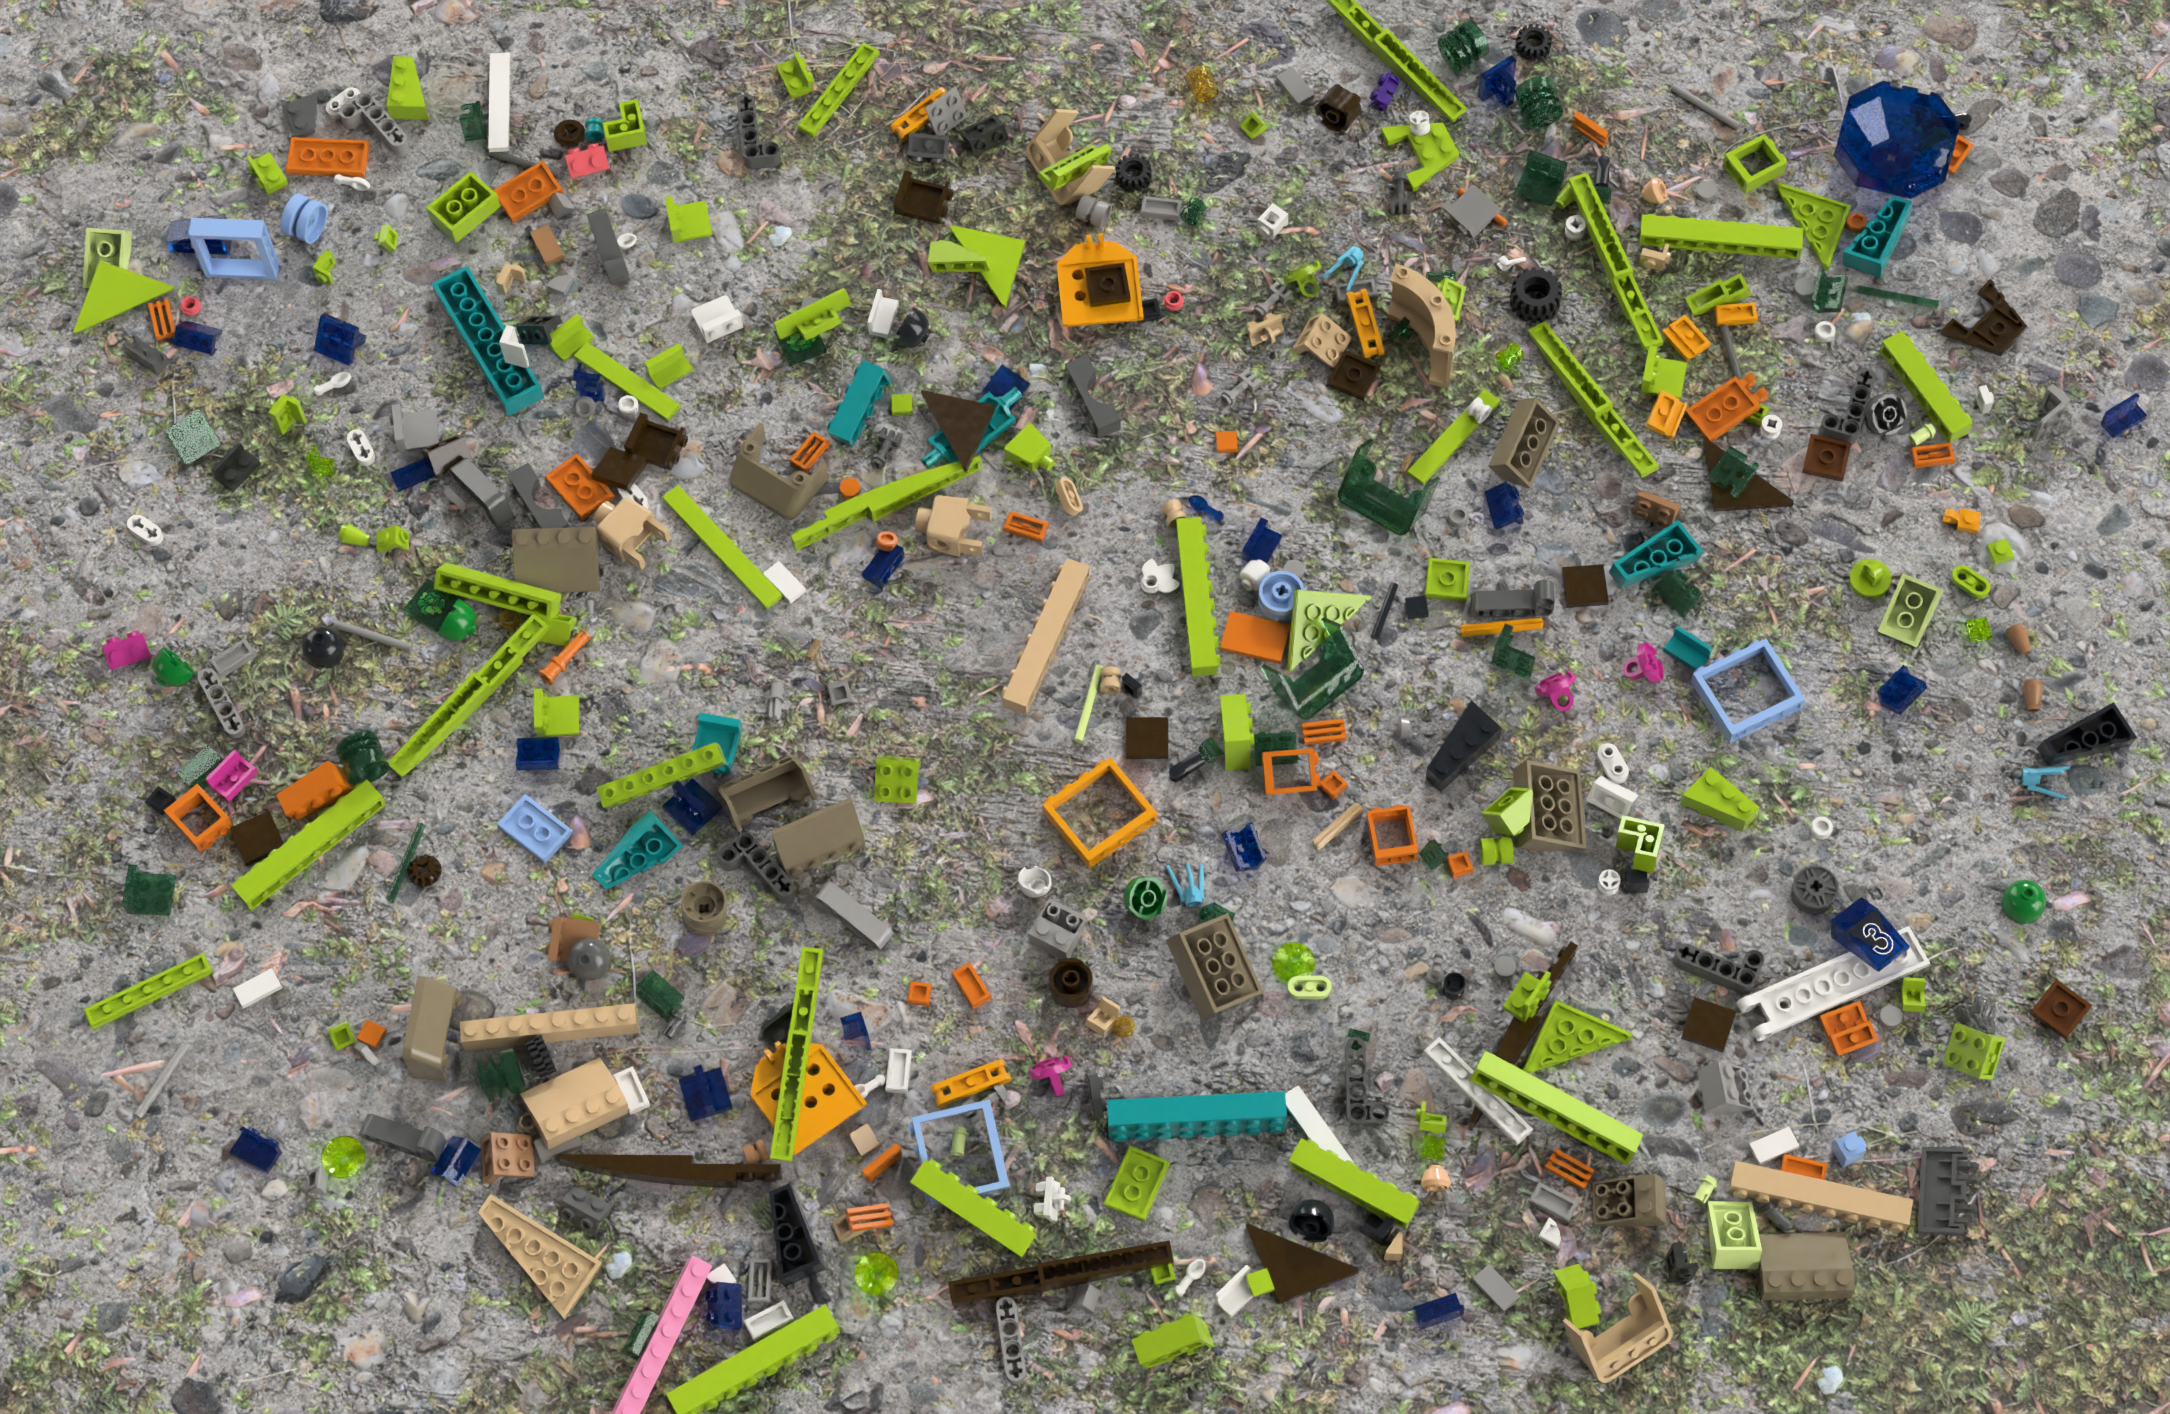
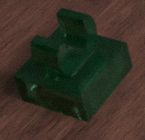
(1401, 331)
(1433, 854)
(1356, 1033)

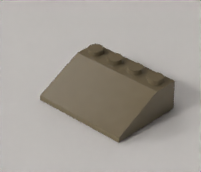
(557, 558)
(1555, 808)
(818, 838)
(1214, 966)
(1805, 1266)

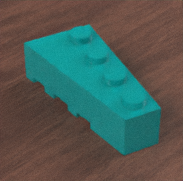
(1877, 242)
(858, 402)
(1659, 554)

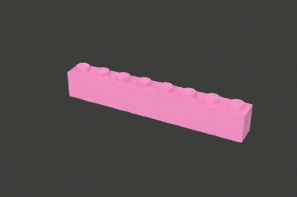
(663, 1337)

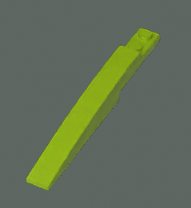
(1398, 58)
(1615, 261)
(1592, 400)
(883, 501)
(469, 696)
(797, 1054)

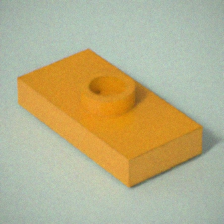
(1736, 314)

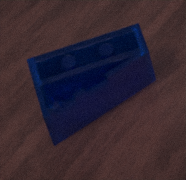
(180, 243)

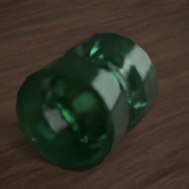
(1193, 210)

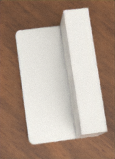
(882, 315)
(513, 351)
(1611, 797)
(1234, 1293)

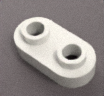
(338, 101)
(1612, 762)

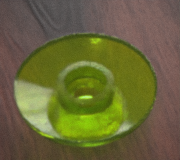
(1285, 968)
(337, 1149)
(876, 1263)

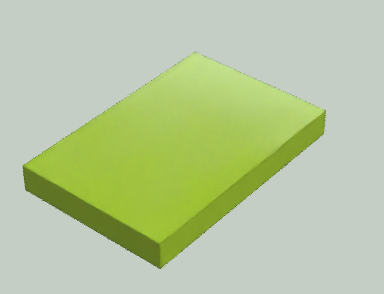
(1136, 1183)

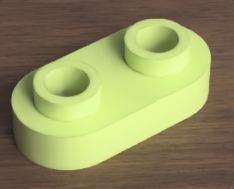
(1309, 986)

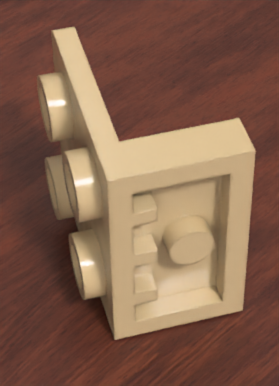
(1323, 339)

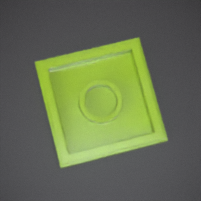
(1447, 579)

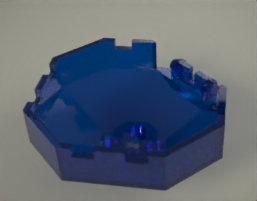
(1902, 124)

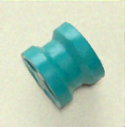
(594, 129)

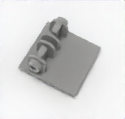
(946, 112)

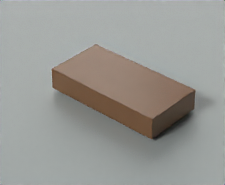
(547, 245)

